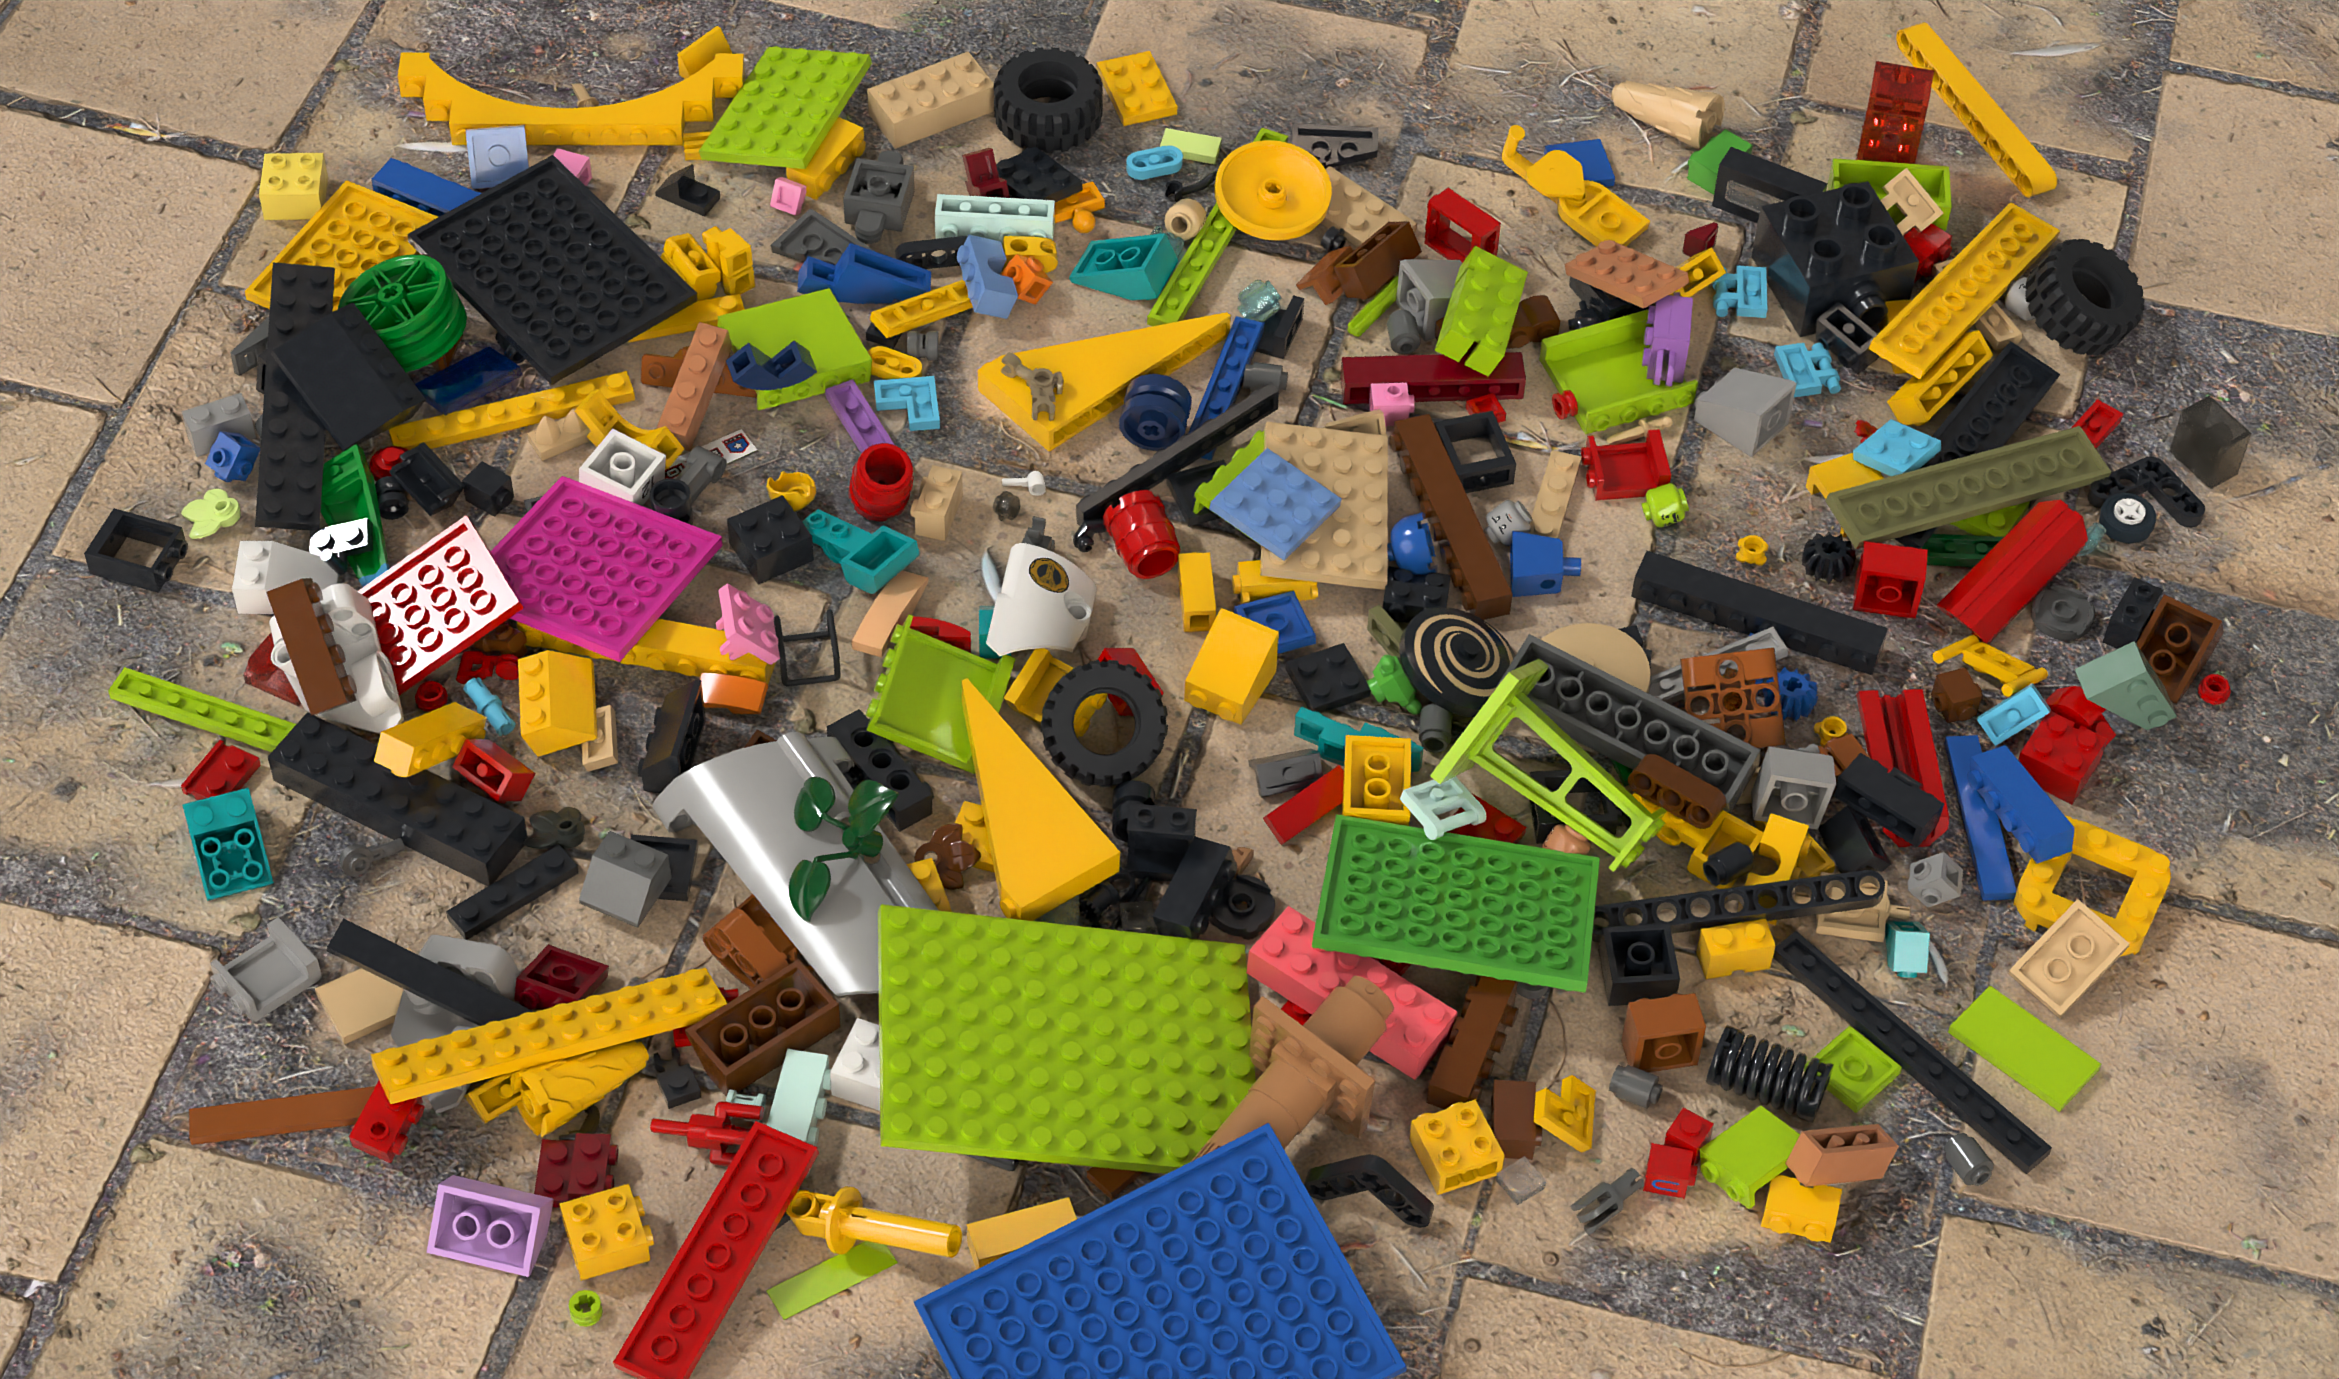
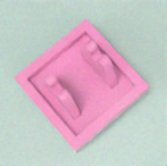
(747, 626)

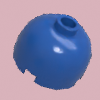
(1412, 545)

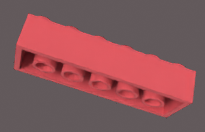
(1307, 975)

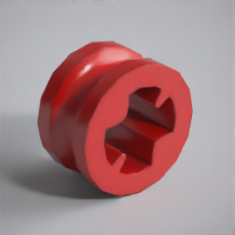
(1564, 404)

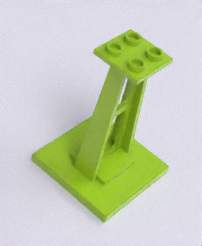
(1477, 746)

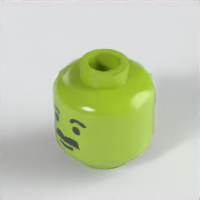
(1665, 505)

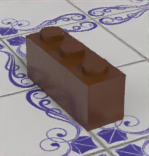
(1377, 260)

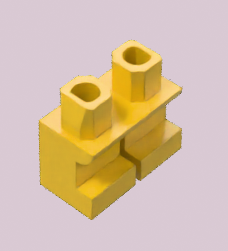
(732, 258)

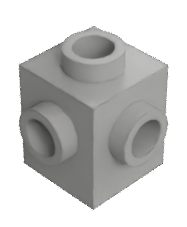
(1935, 879)

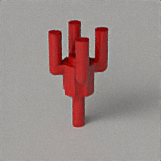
(713, 1131)

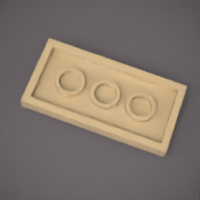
(1358, 210)

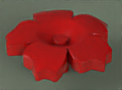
(1864, 429)

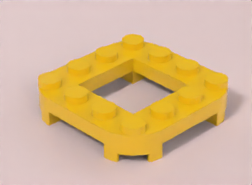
(2148, 868)

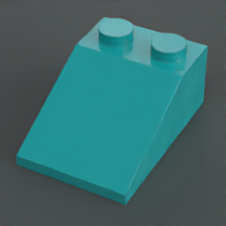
(1127, 266)

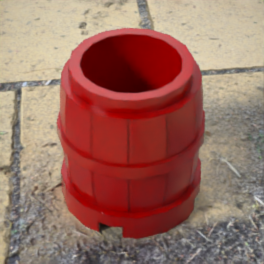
(881, 482)
(1143, 534)

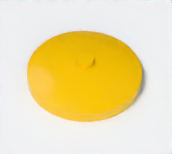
(1273, 190)

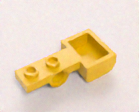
(1721, 833)

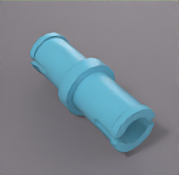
(489, 706)

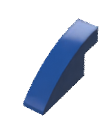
(864, 277)

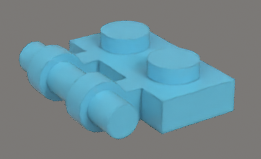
(1750, 293)
(1798, 365)

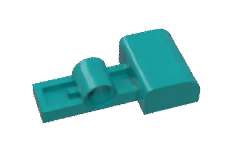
(865, 557)

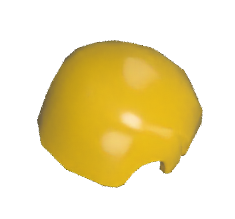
(796, 488)

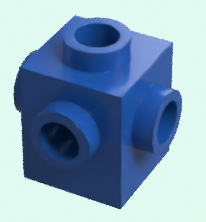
(232, 456)

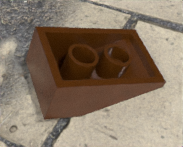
(2179, 644)

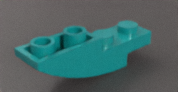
(1331, 736)

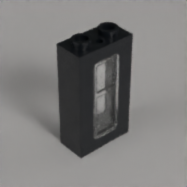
(1752, 182)

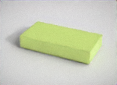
(1193, 145)

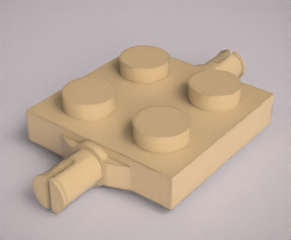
(1859, 923)

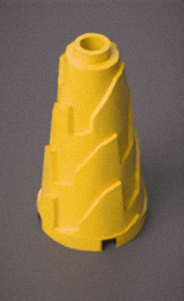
(565, 1087)

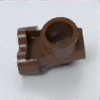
(505, 640)

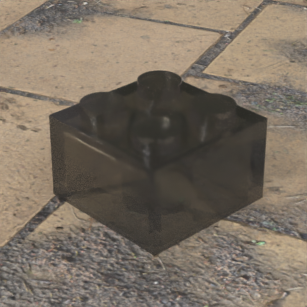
(2210, 442)

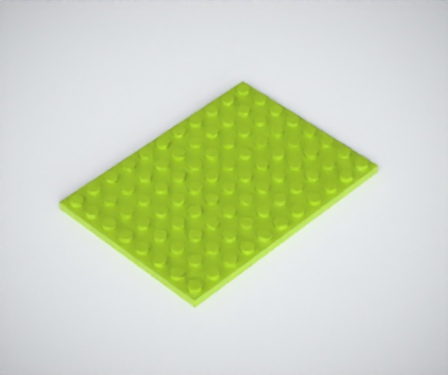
(1057, 1040)

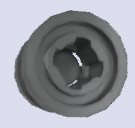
(923, 345)

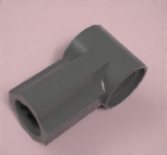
(701, 469)

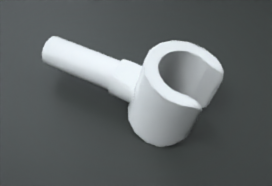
(1033, 481)

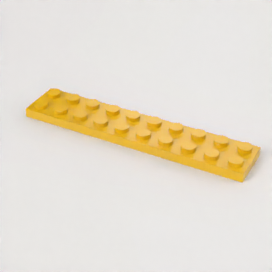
(1964, 290)
(546, 1035)

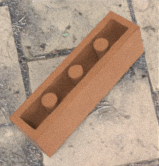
(696, 383)

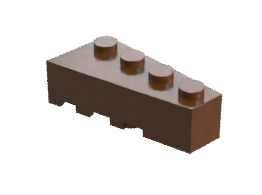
(1474, 1041)

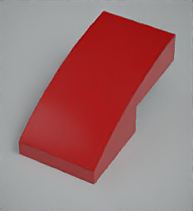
(943, 631)

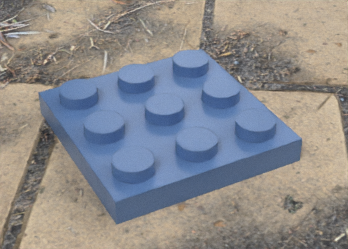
(1275, 504)

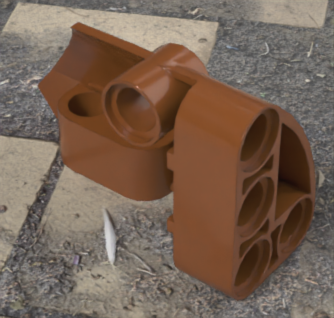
(751, 944)

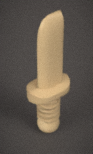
(583, 96)
(1639, 431)

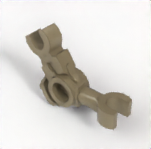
(1040, 382)

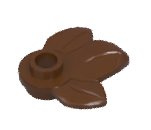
(951, 853)

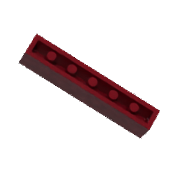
(1432, 377)

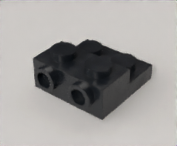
(1411, 594)

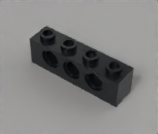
(879, 761)

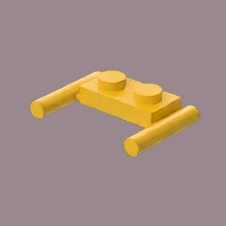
(1986, 659)

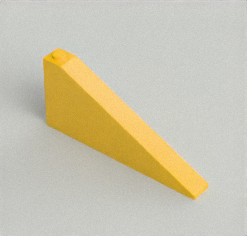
(1097, 373)
(1036, 831)

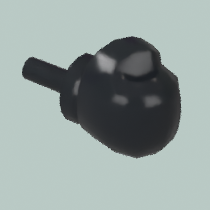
(1583, 317)

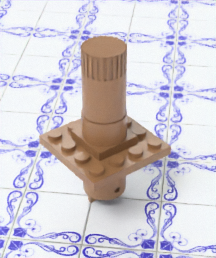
(1310, 1066)

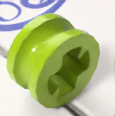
(588, 1318)

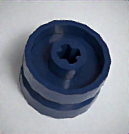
(1155, 411)

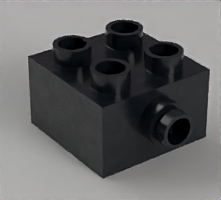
(1833, 251)

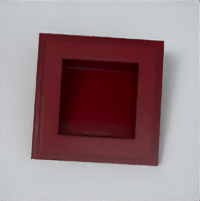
(1700, 239)

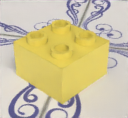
(293, 185)

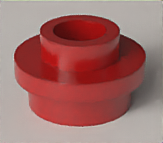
(2214, 689)
(431, 690)

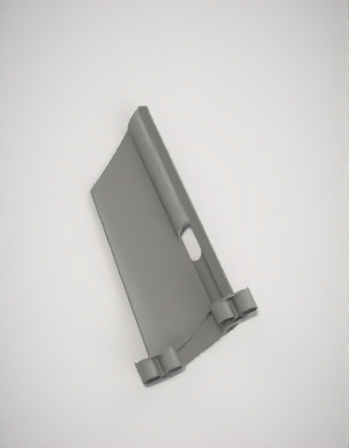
(747, 813)

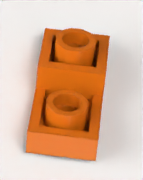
(734, 693)

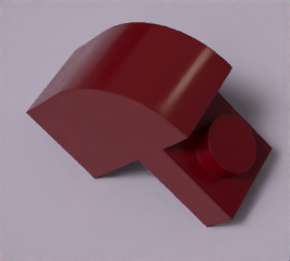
(983, 175)

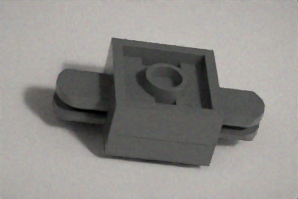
(878, 196)

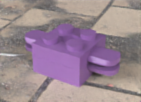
(1668, 339)

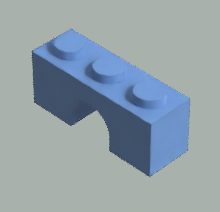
(981, 267)

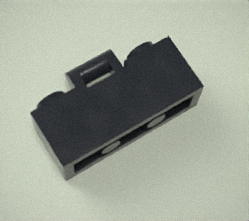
(1889, 799)

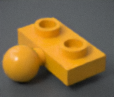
(1080, 207)

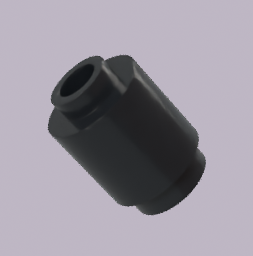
(1728, 864)

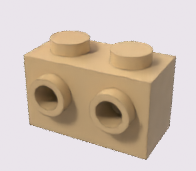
(938, 502)

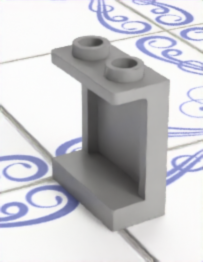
(267, 973)

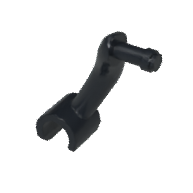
(1176, 187)

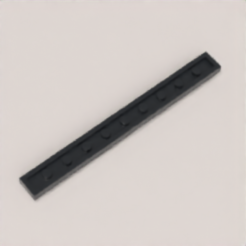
(1912, 1052)

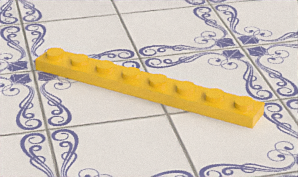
(509, 413)

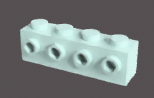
(993, 217)

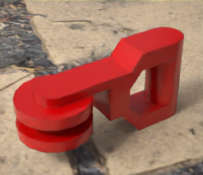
(505, 667)

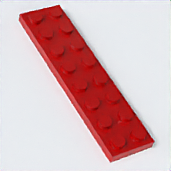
(717, 1256)

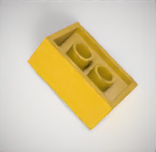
(556, 701)

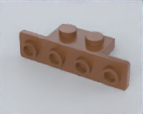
(663, 371)

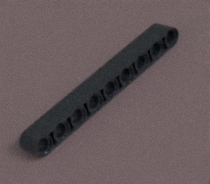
(1749, 897)

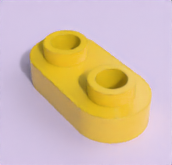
(893, 364)

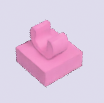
(788, 196)

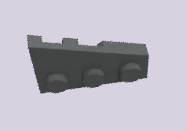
(814, 237)

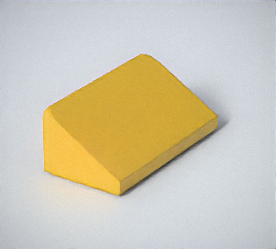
(702, 52)
(493, 1097)

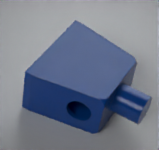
(1539, 565)

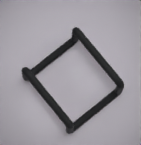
(830, 633)

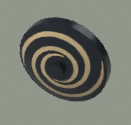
(1454, 658)

